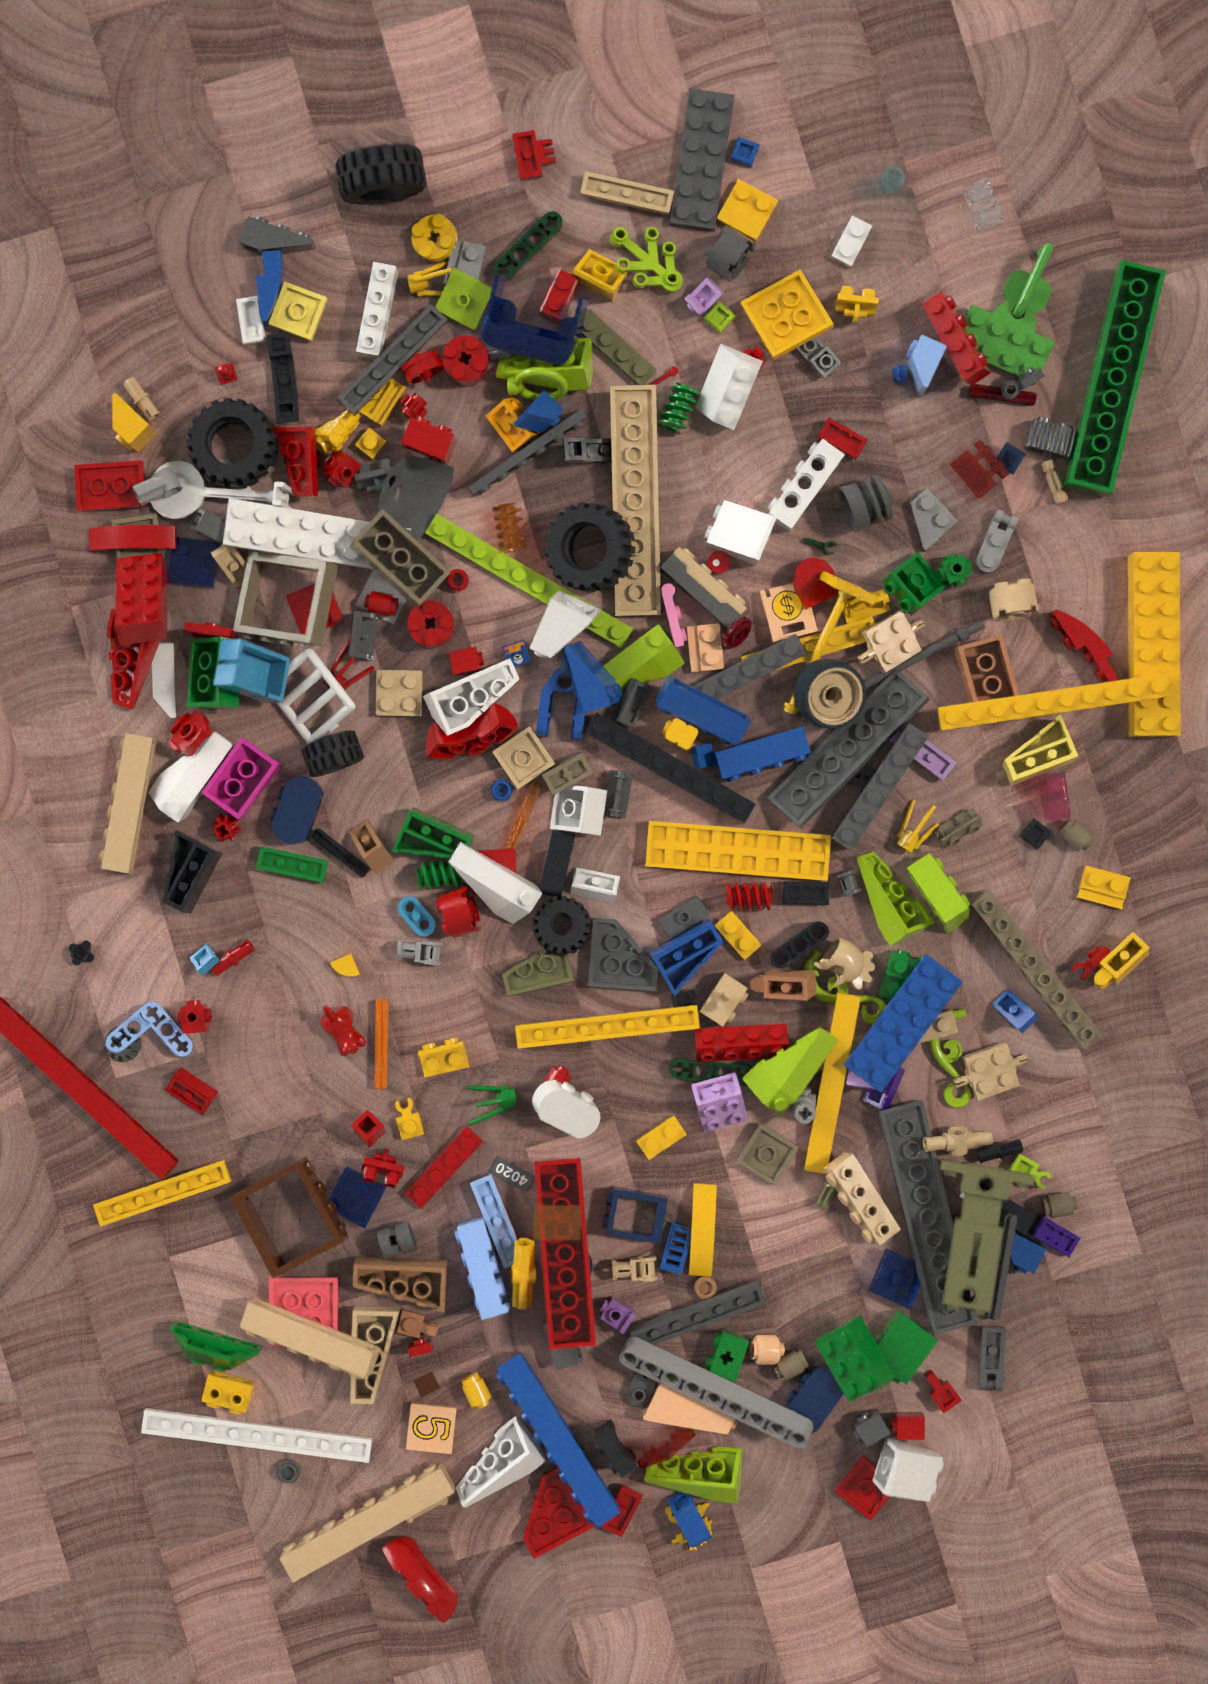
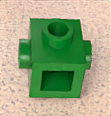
(947, 573)

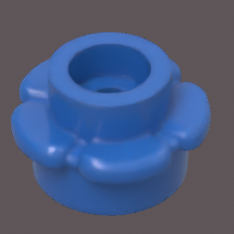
(900, 374)
(496, 786)

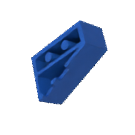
(686, 953)

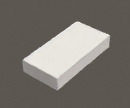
(250, 321)

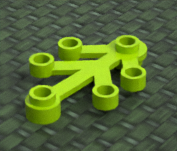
(648, 261)

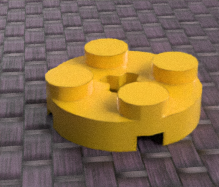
(446, 241)

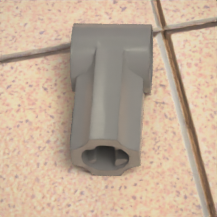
(162, 484)

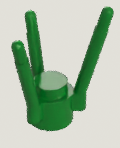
(506, 1099)

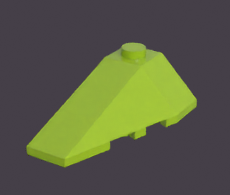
(576, 371)
(645, 659)
(894, 909)
(787, 1074)
(704, 1474)

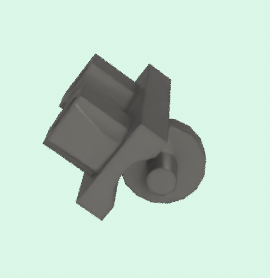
(373, 480)

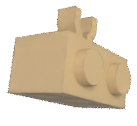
(724, 999)

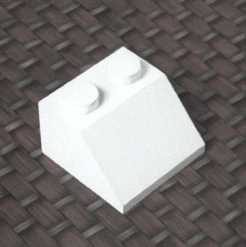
(579, 810)

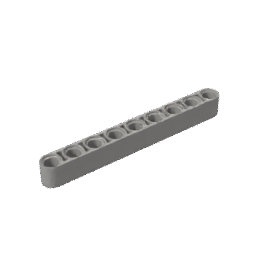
(716, 1392)

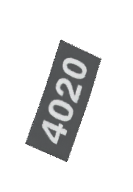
(511, 1174)

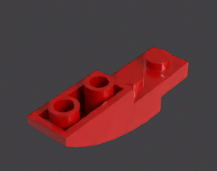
(1077, 636)

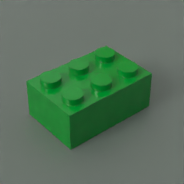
(202, 671)
(854, 1359)

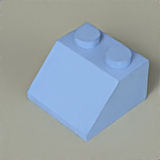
(923, 360)

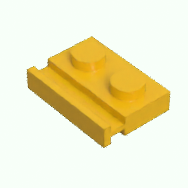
(384, 402)
(1103, 887)

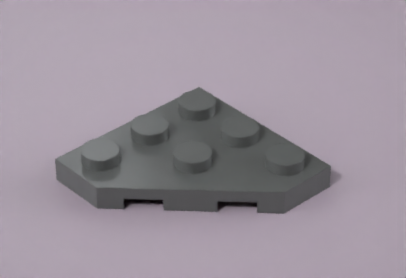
(618, 959)

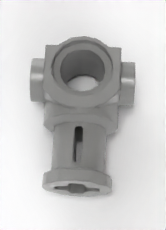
(804, 1106)

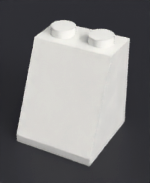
(739, 531)
(561, 623)
(907, 1470)

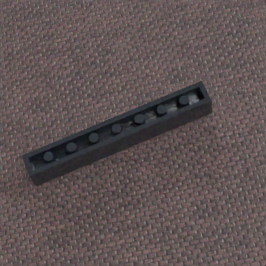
(670, 768)

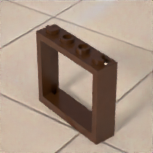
(259, 1233)

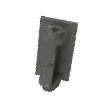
(618, 793)

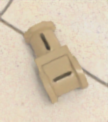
(635, 1268)

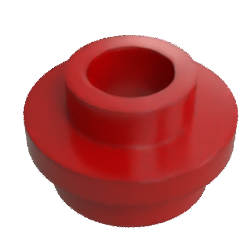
(457, 573)

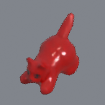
(341, 1028)

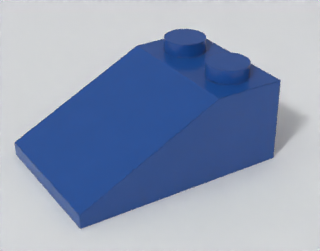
(592, 680)

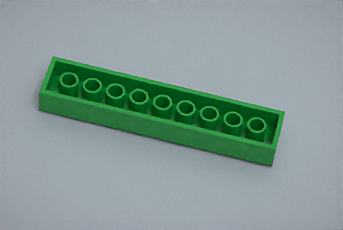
(1114, 378)

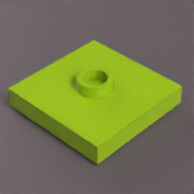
(464, 298)

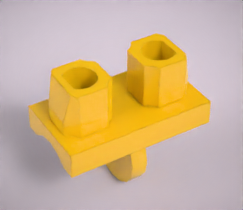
(856, 305)

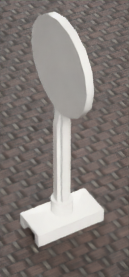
(194, 491)

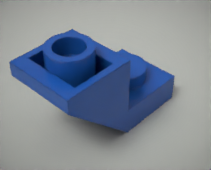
(689, 1519)

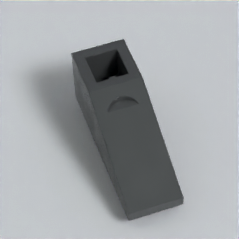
(263, 237)

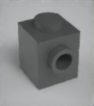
(870, 1428)

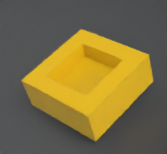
(371, 443)

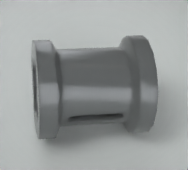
(848, 883)

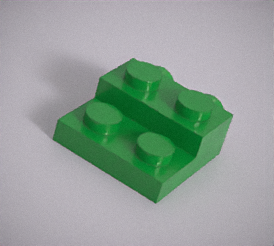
(913, 584)
(896, 972)

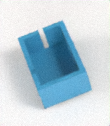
(252, 671)

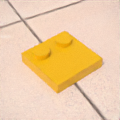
(747, 210)

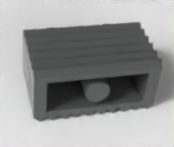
(1050, 438)
(208, 525)

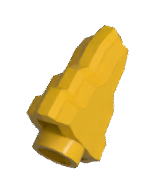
(335, 432)

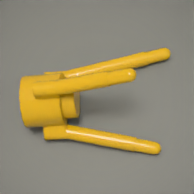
(419, 280)
(911, 840)

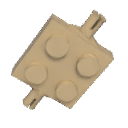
(891, 641)
(990, 1071)

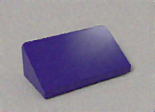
(884, 1099)

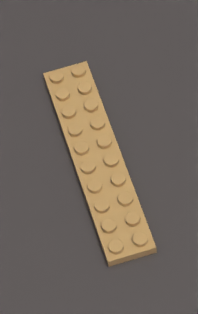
(637, 495)

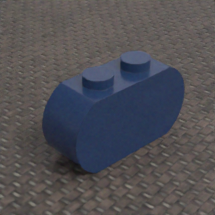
(296, 810)
(815, 1395)

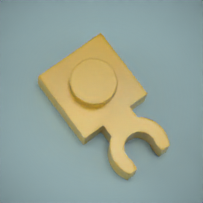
(409, 1123)

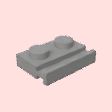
(466, 257)

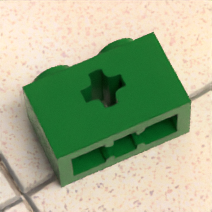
(737, 1347)

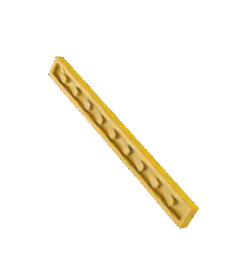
(1053, 702)

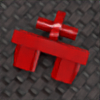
(383, 1165)

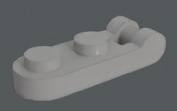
(995, 542)

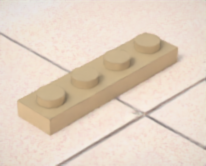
(627, 193)

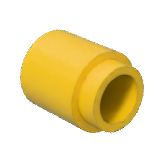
(476, 1391)

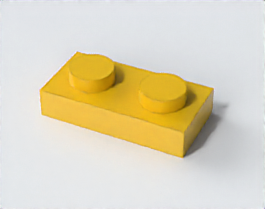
(737, 935)
(661, 1137)

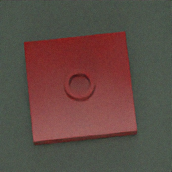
(209, 630)

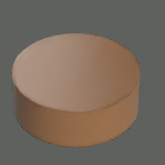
(705, 1287)

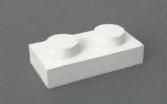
(851, 241)

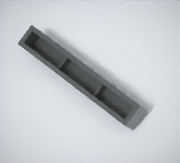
(879, 786)

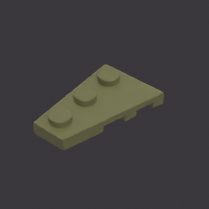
(538, 973)

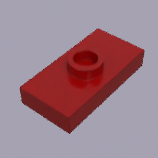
(842, 438)

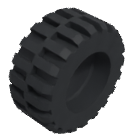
(380, 174)
(215, 418)
(561, 541)

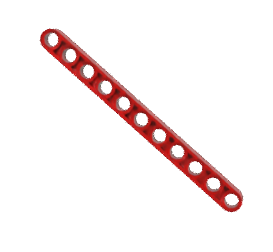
(85, 1092)

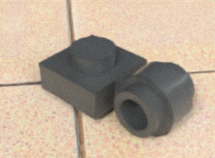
(1028, 378)

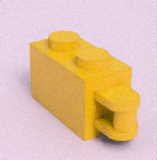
(1121, 961)

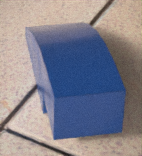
(270, 283)

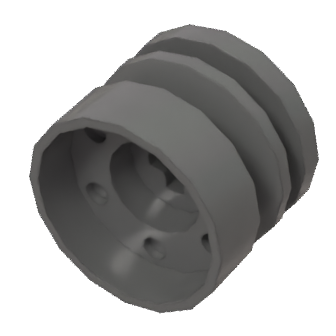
(870, 501)

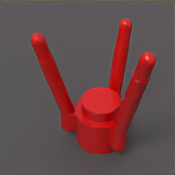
(339, 674)

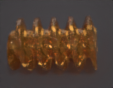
(509, 528)

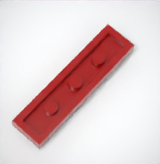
(444, 1167)

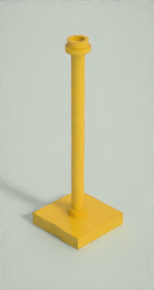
(846, 591)

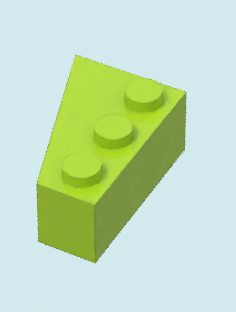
(940, 892)

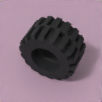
(332, 753)

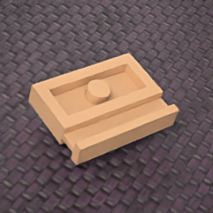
(705, 648)

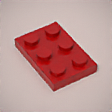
(108, 485)

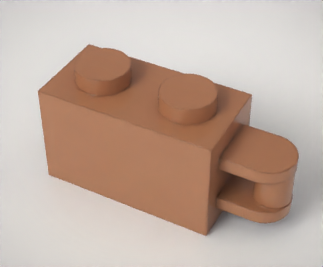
(786, 984)

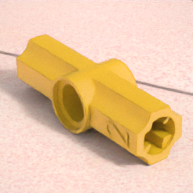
(523, 1273)

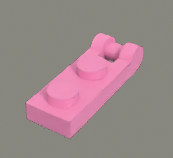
(673, 615)

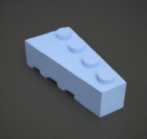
(484, 1271)

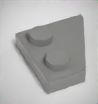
(930, 518)

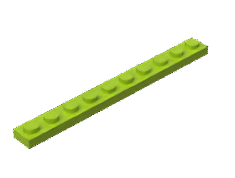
(518, 575)

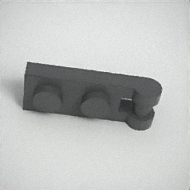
(991, 1357)

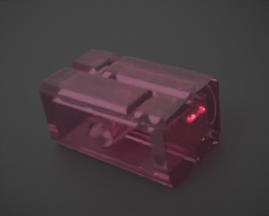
(1054, 796)

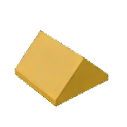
(599, 275)

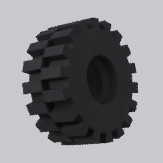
(567, 942)

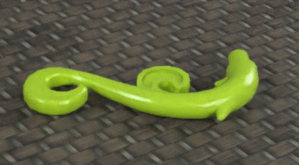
(843, 988)
(944, 1061)

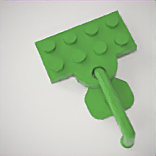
(1002, 335)

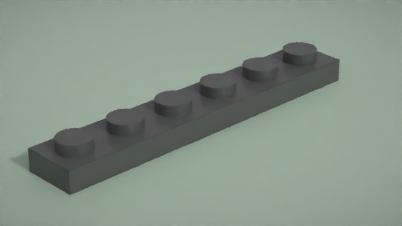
(392, 359)
(535, 447)
(752, 668)
(700, 1314)

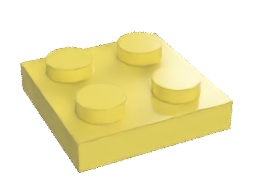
(298, 311)

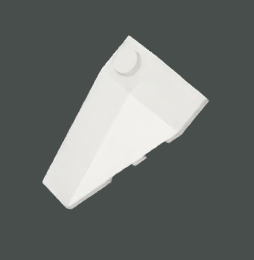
(465, 700)
(182, 783)
(500, 888)
(507, 1459)

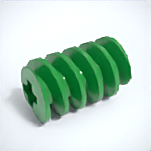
(678, 407)
(438, 875)

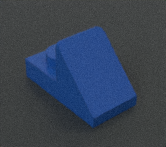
(1014, 1011)

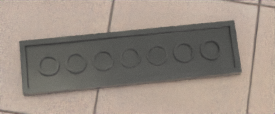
(848, 749)

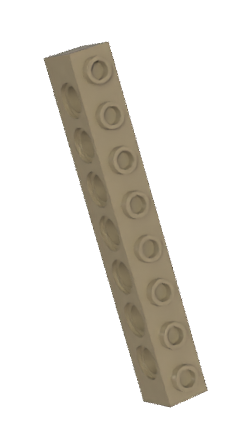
(1035, 970)

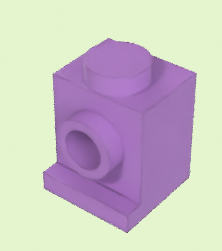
(626, 1314)

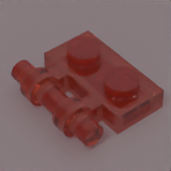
(974, 474)

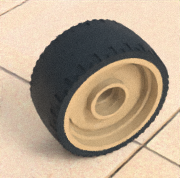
(844, 701)

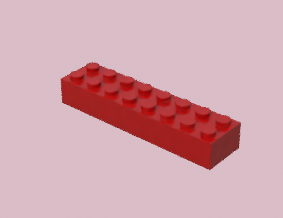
(566, 1261)

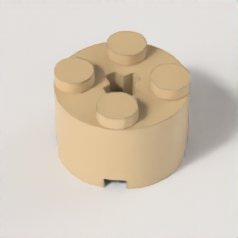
(1013, 600)

